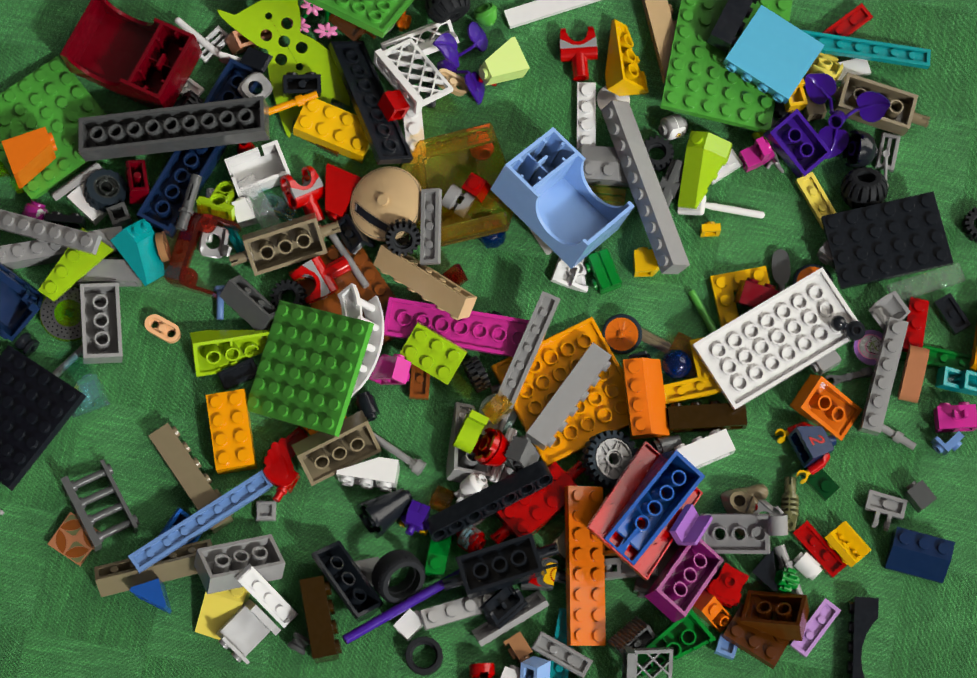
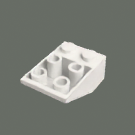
(377, 473)

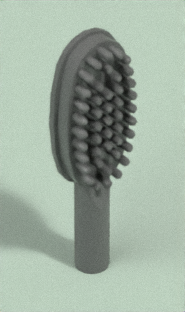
(780, 268)

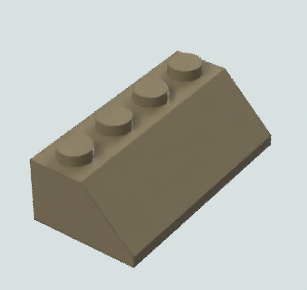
(325, 454)

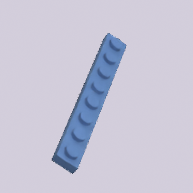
(200, 522)

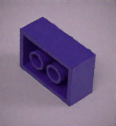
(797, 143)

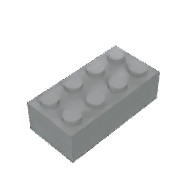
(101, 323)
(223, 562)

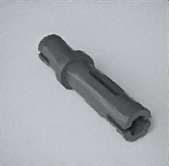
(186, 209)

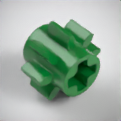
(787, 579)

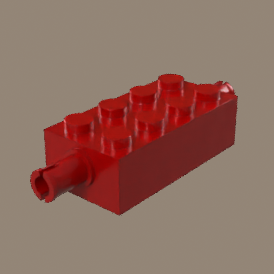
(538, 508)

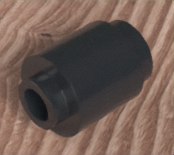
(368, 405)

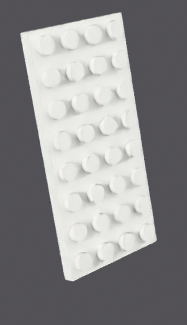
(775, 339)

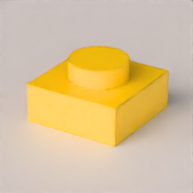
(710, 229)

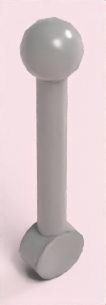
(886, 154)

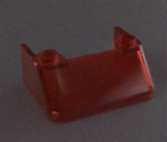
(178, 269)

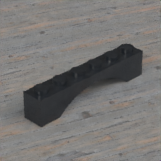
(863, 614)

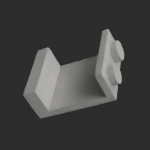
(246, 630)

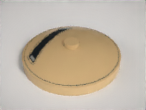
(383, 198)

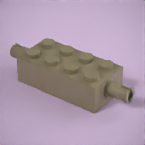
(897, 117)
(284, 244)

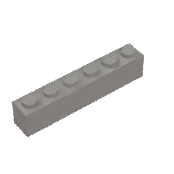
(883, 376)
(568, 396)

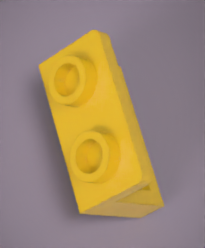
(847, 544)

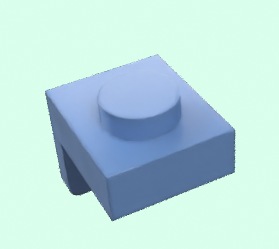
(954, 443)

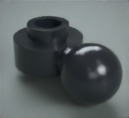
(839, 323)

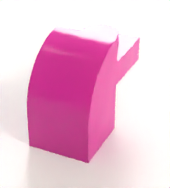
(756, 155)

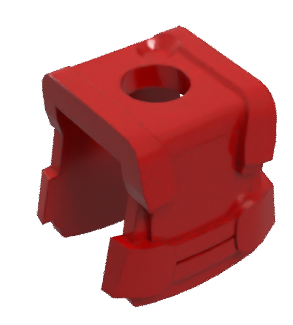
(728, 586)

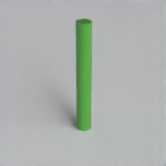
(702, 311)

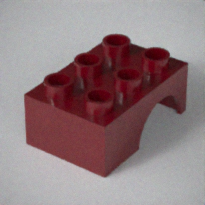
(131, 55)

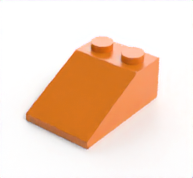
(826, 406)

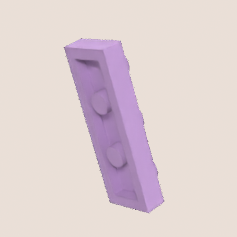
(816, 627)

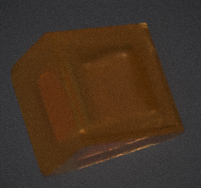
(441, 498)

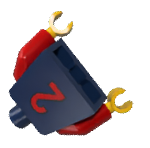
(810, 445)

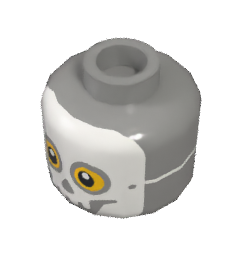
(673, 127)

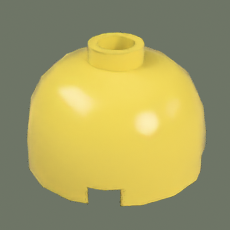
(826, 64)

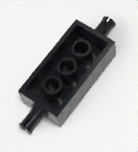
(500, 566)

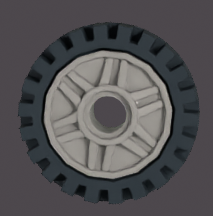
(597, 457)

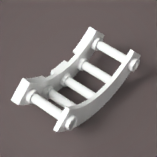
(352, 307)

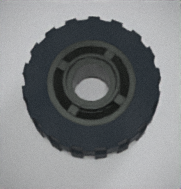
(101, 181)

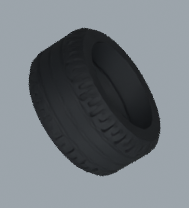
(391, 563)

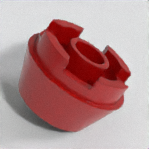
(491, 448)

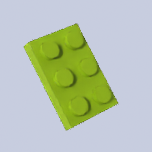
(433, 353)

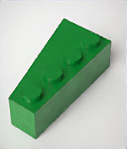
(683, 636)

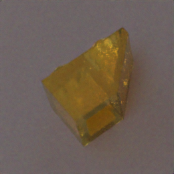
(497, 408)

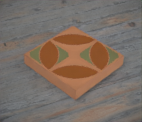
(71, 540)

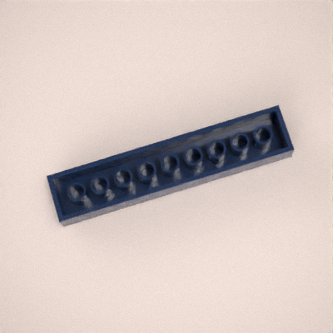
(169, 191)

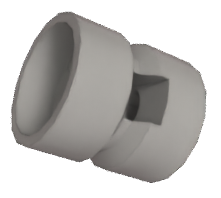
(452, 196)

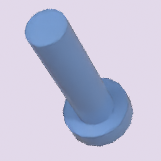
(219, 302)

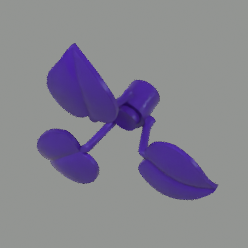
(448, 46)
(870, 103)

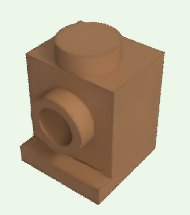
(518, 647)

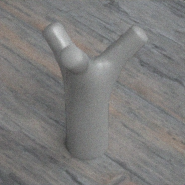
(775, 161)

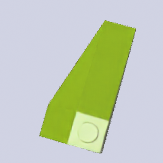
(702, 162)
(221, 348)

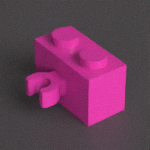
(391, 370)
(955, 417)

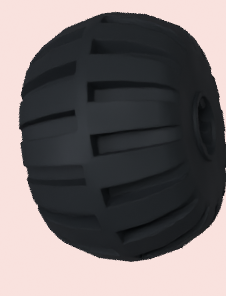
(443, 10)
(863, 187)

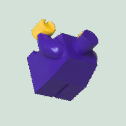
(415, 518)

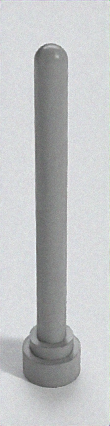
(416, 465)

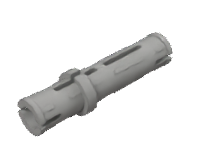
(784, 561)

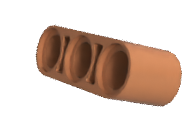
(913, 374)

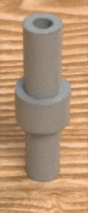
(898, 437)

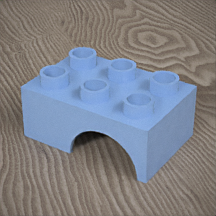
(554, 200)

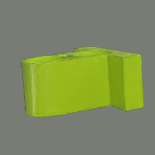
(219, 202)
(470, 431)

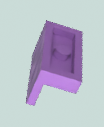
(689, 526)

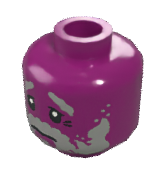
(35, 210)

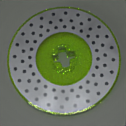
(53, 317)

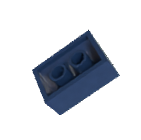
(919, 554)

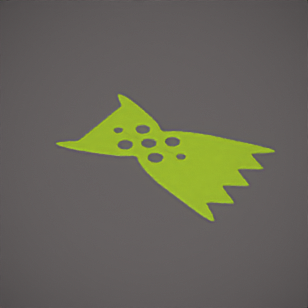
(316, 59)

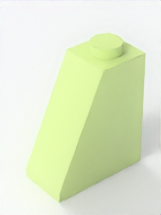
(504, 64)

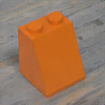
(29, 154)

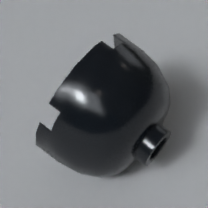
(860, 149)

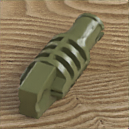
(790, 502)

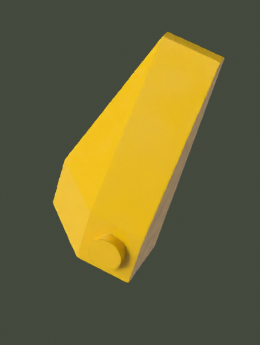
(622, 67)

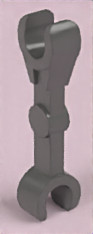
(837, 379)

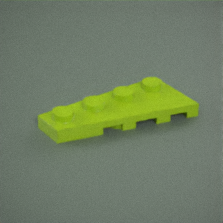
(70, 269)

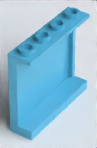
(773, 54)

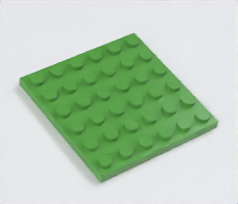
(52, 100)
(309, 367)

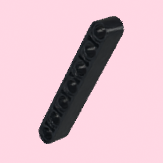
(488, 501)

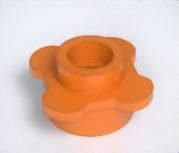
(404, 22)

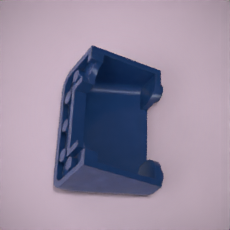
(17, 303)

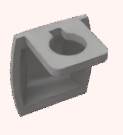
(889, 306)

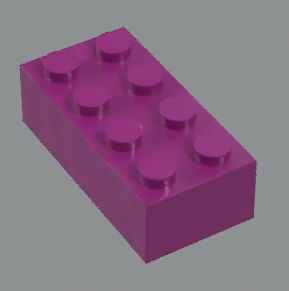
(684, 579)

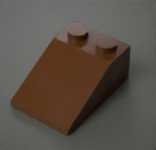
(776, 613)

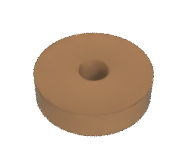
(162, 246)

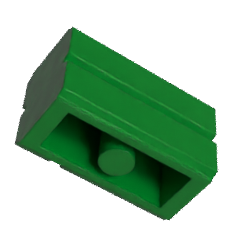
(603, 271)

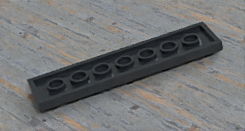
(365, 93)

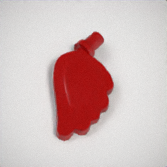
(279, 468)

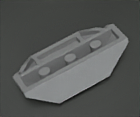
(602, 166)

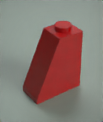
(338, 191)

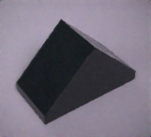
(256, 59)
(765, 573)

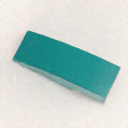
(957, 380)

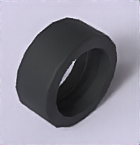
(420, 641)

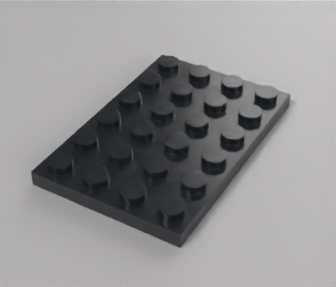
(887, 240)

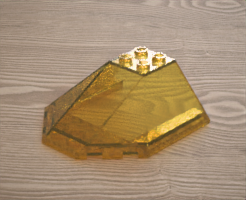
(449, 161)

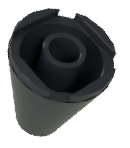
(383, 511)

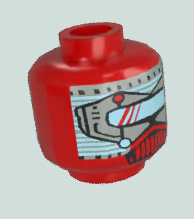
(471, 539)

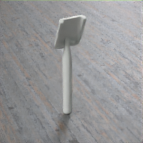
(223, 57)
(722, 208)

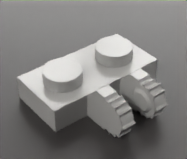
(886, 505)

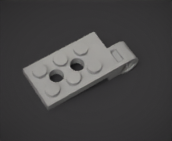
(756, 527)

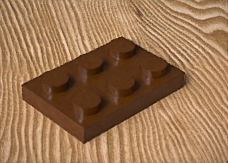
(754, 642)

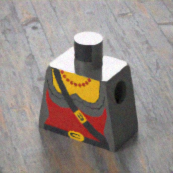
(546, 582)

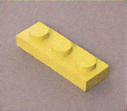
(815, 196)

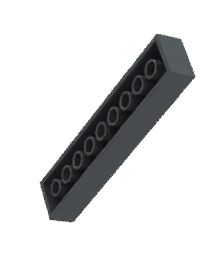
(174, 128)

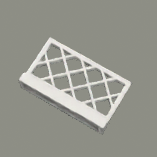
(398, 80)

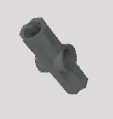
(671, 181)

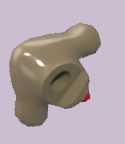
(743, 500)

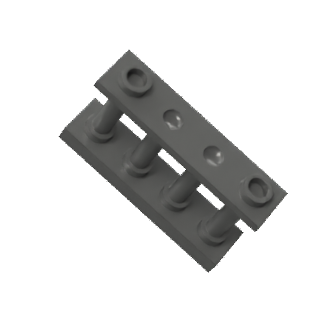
(87, 521)

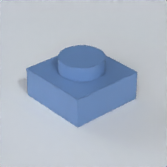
(725, 648)

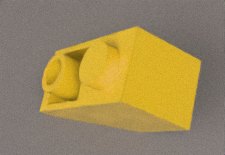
(644, 262)

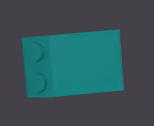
(140, 251)

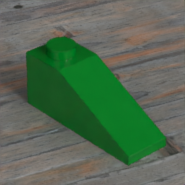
(438, 558)

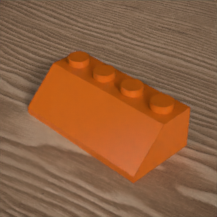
(645, 398)

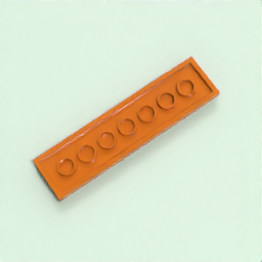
(584, 569)

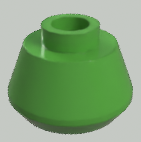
(486, 14)

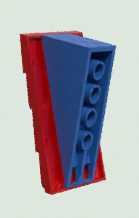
(645, 505)

